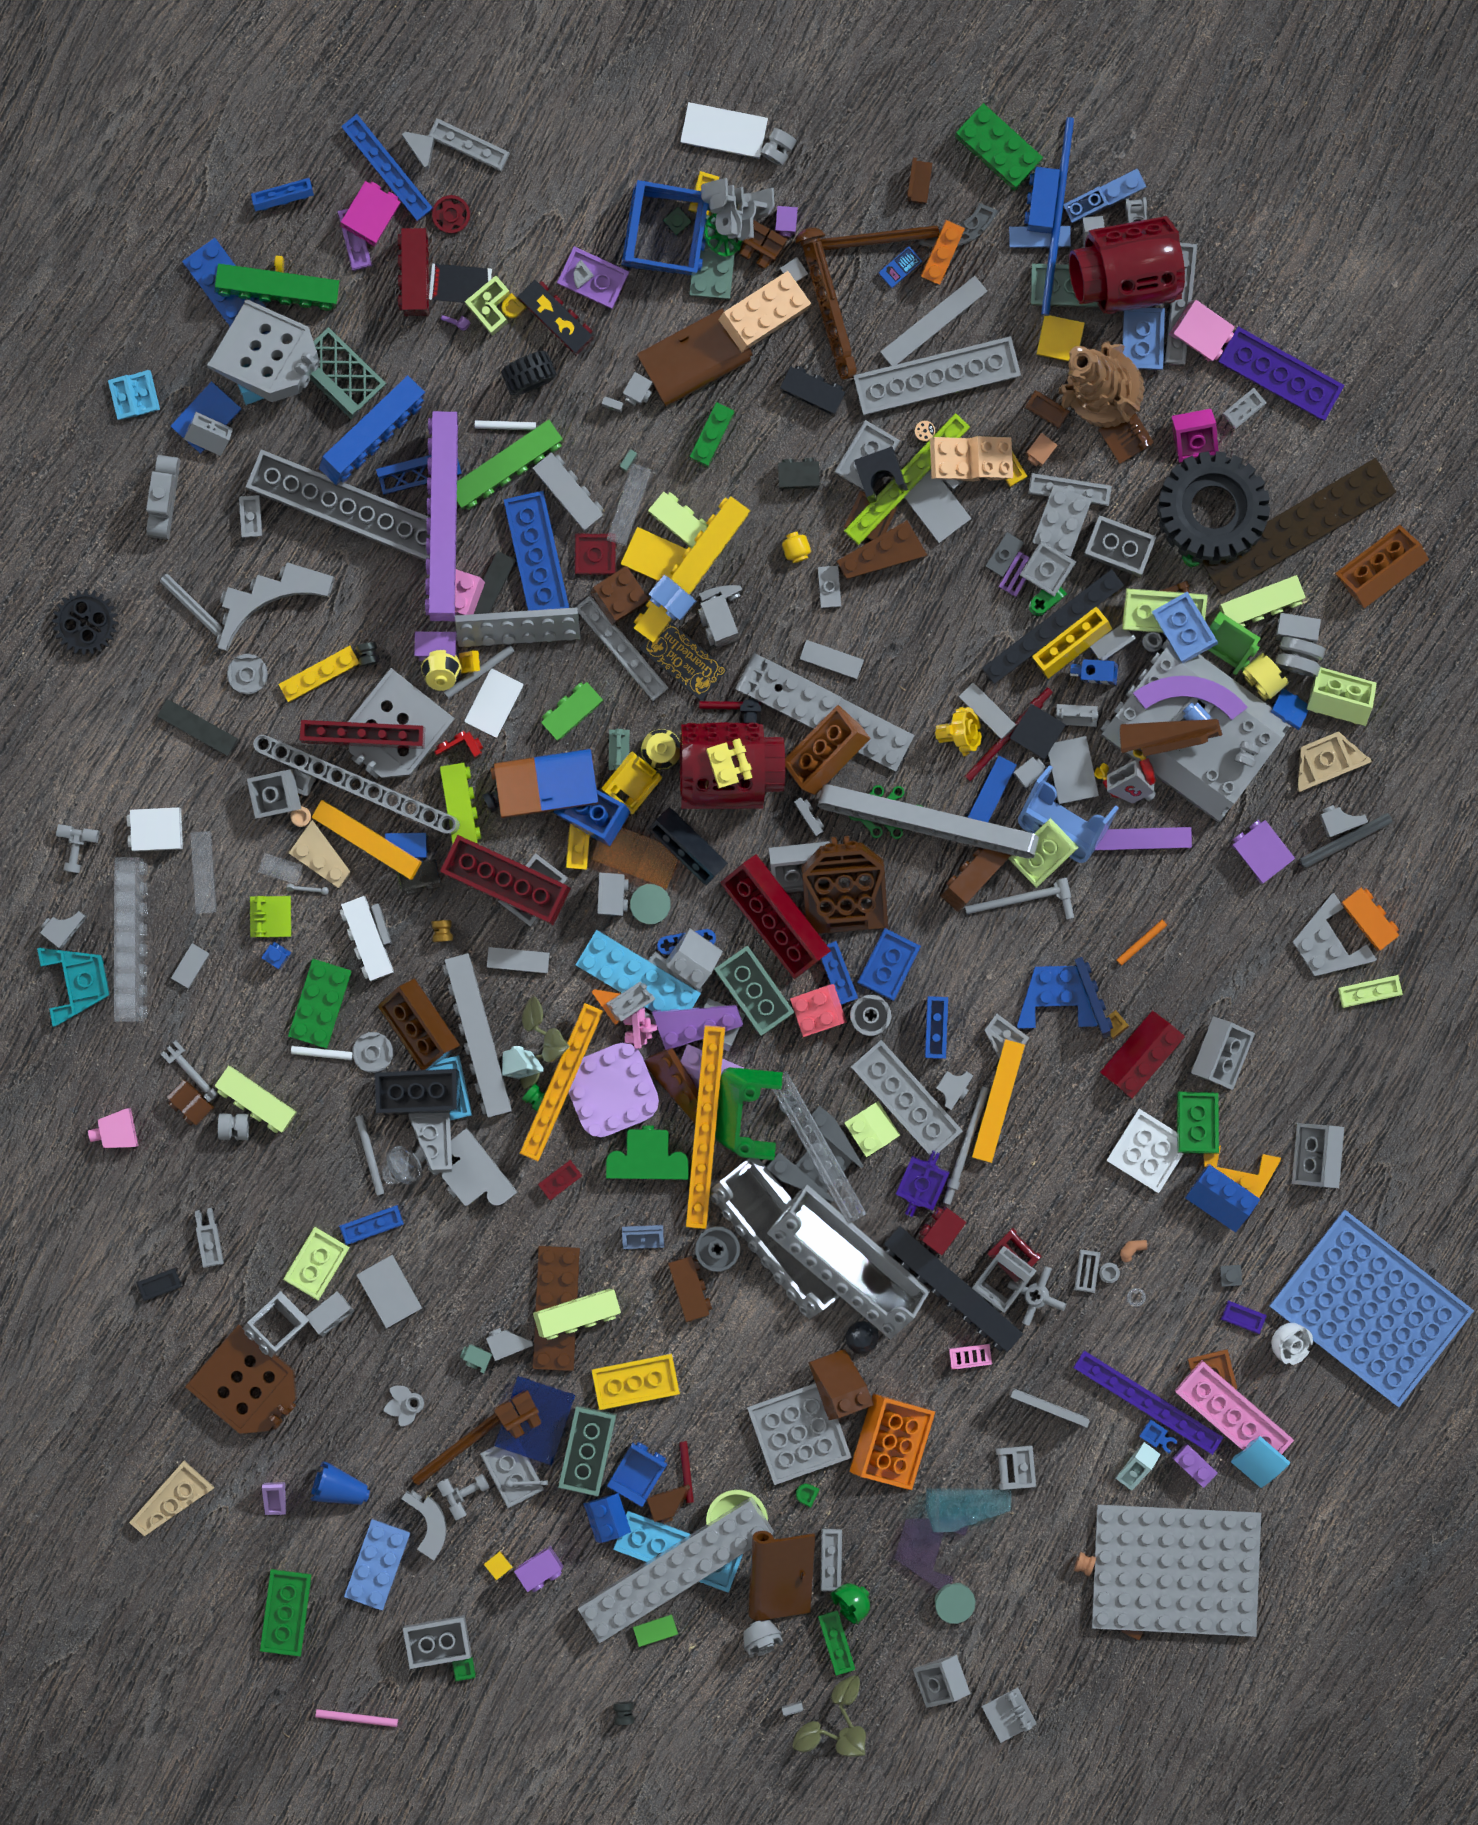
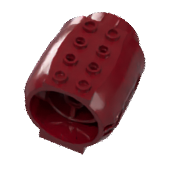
(1129, 266)
(697, 778)

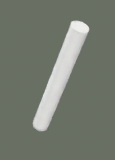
(505, 425)
(321, 1053)

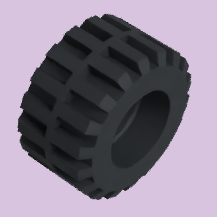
(528, 373)

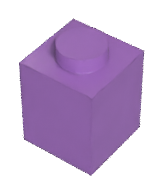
(786, 221)

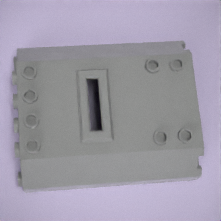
(1207, 771)

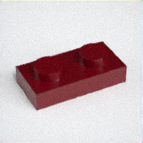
(560, 1180)

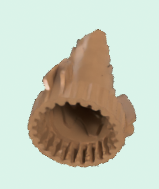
(1102, 385)

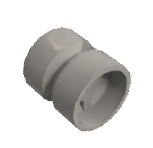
(781, 140)
(233, 1126)

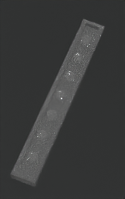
(819, 1150)

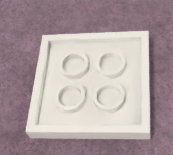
(1146, 1151)

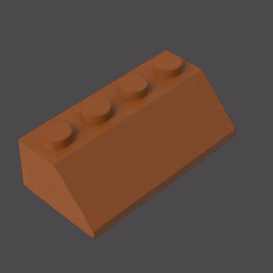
(1382, 566)
(826, 750)

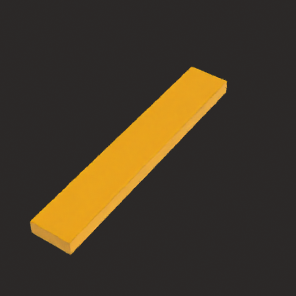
(366, 839)
(998, 1100)

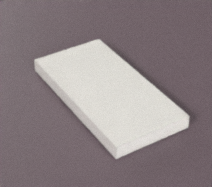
(724, 130)

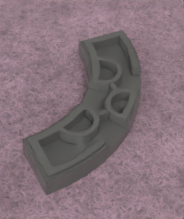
(974, 226)

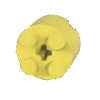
(1265, 676)

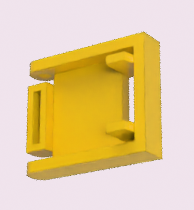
(634, 779)

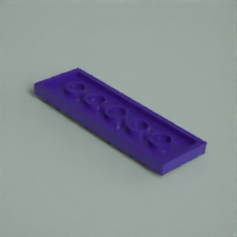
(1281, 373)

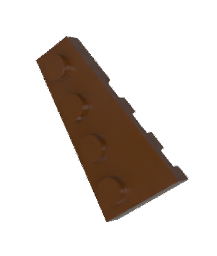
(674, 1078)

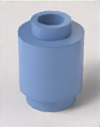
(1195, 712)

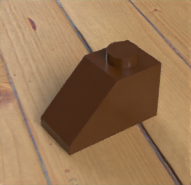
(668, 1503)

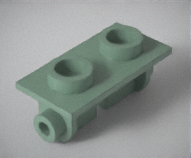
(618, 747)

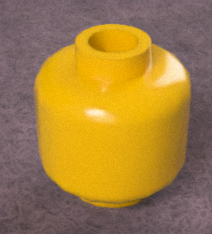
(796, 547)

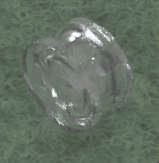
(1136, 1303)

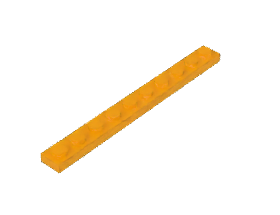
(705, 1126)

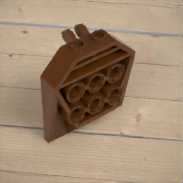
(852, 862)
(263, 1412)

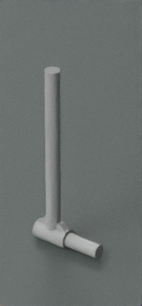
(1060, 889)

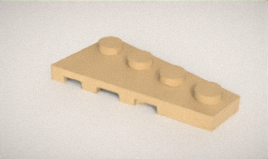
(173, 1496)

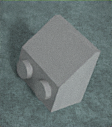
(611, 894)
(694, 958)
(941, 1681)

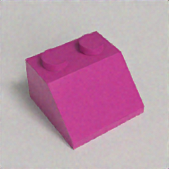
(1195, 433)

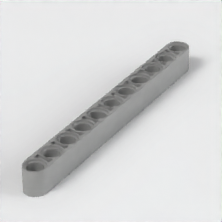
(346, 784)
(928, 821)

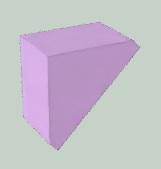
(274, 1498)

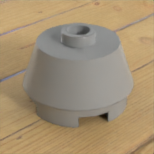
(761, 1638)

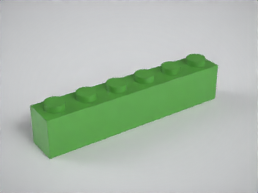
(507, 464)

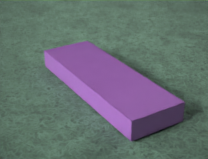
(356, 248)

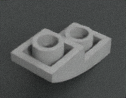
(730, 592)

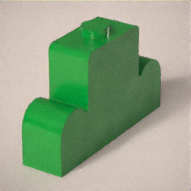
(647, 1157)

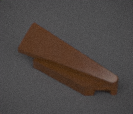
(1167, 736)

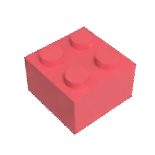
(818, 1010)

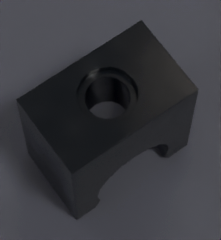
(879, 465)

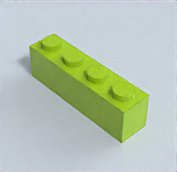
(458, 800)

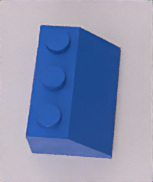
(1222, 1198)

